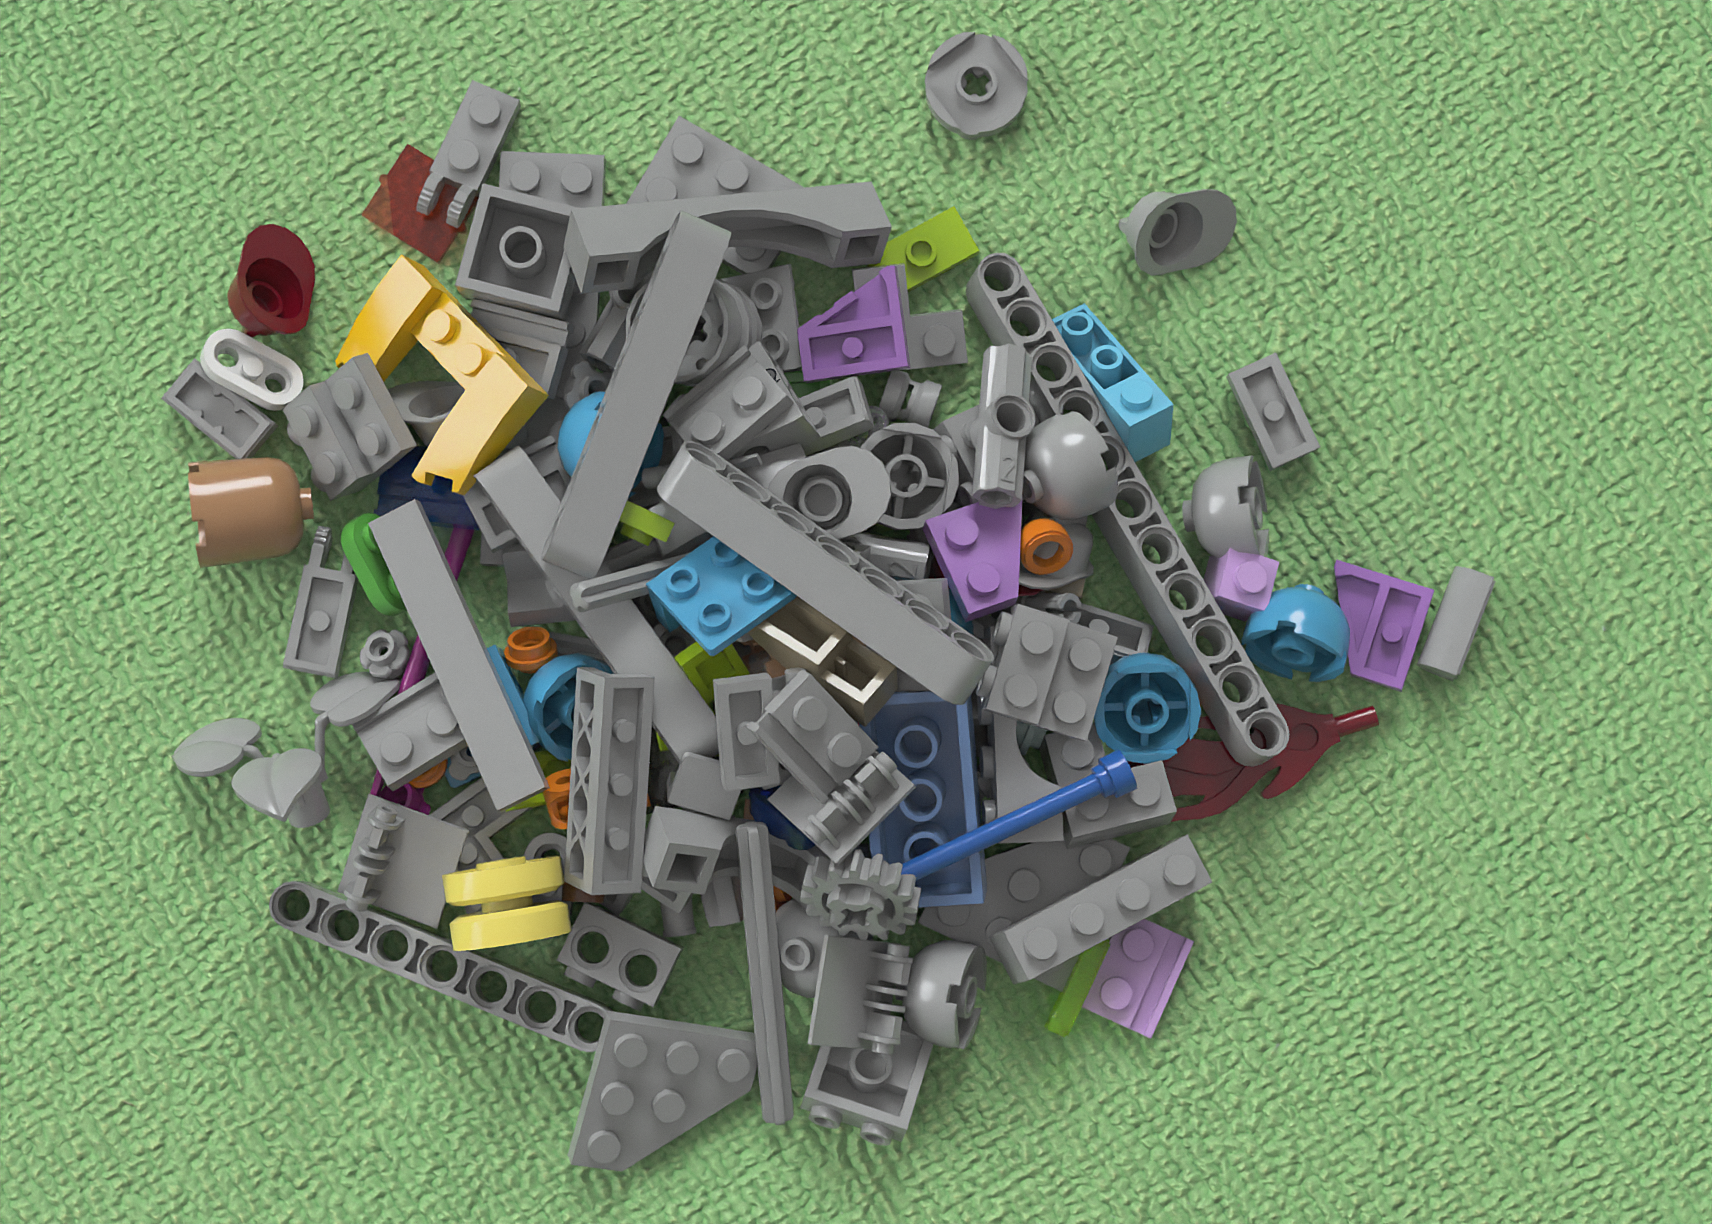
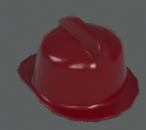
(272, 283)

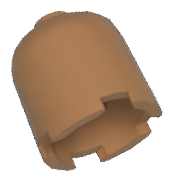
(246, 509)

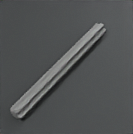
(764, 971)

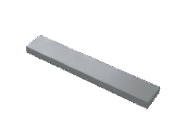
(458, 655)

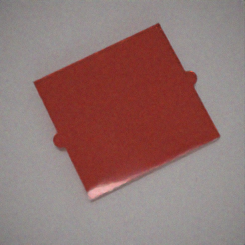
(396, 201)

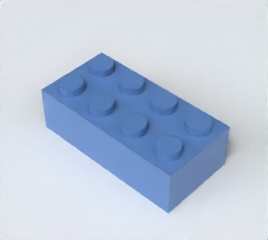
(937, 753)

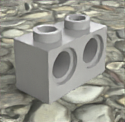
(624, 942)

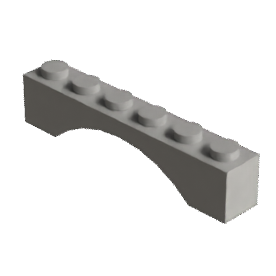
(828, 224)

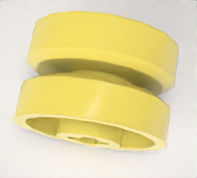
(506, 902)

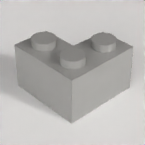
(1109, 817)

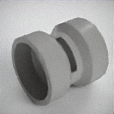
(921, 402)

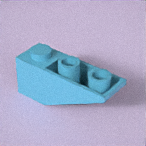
(1124, 389)

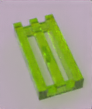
(1076, 989)

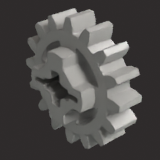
(861, 895)

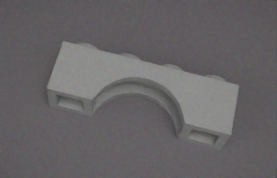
(1010, 777)
(695, 848)
(1100, 910)

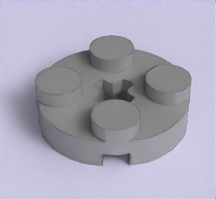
(980, 55)

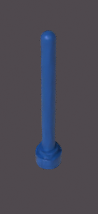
(1108, 778)

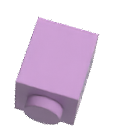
(1241, 582)

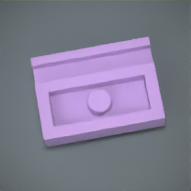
(1138, 976)

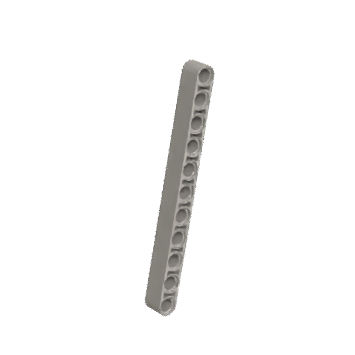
(1148, 526)

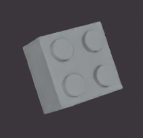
(518, 253)

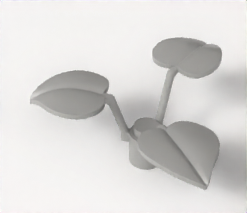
(288, 781)

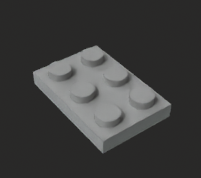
(703, 166)

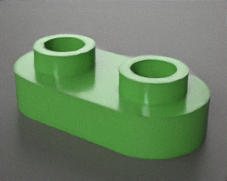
(370, 565)

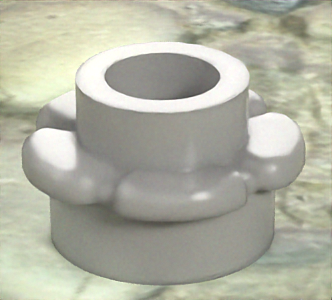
(393, 661)

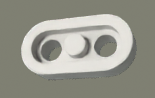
(253, 367)

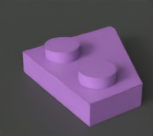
(858, 334)
(978, 556)
(1383, 622)

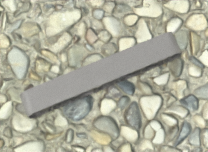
(636, 395)
(825, 573)
(616, 629)
(417, 963)

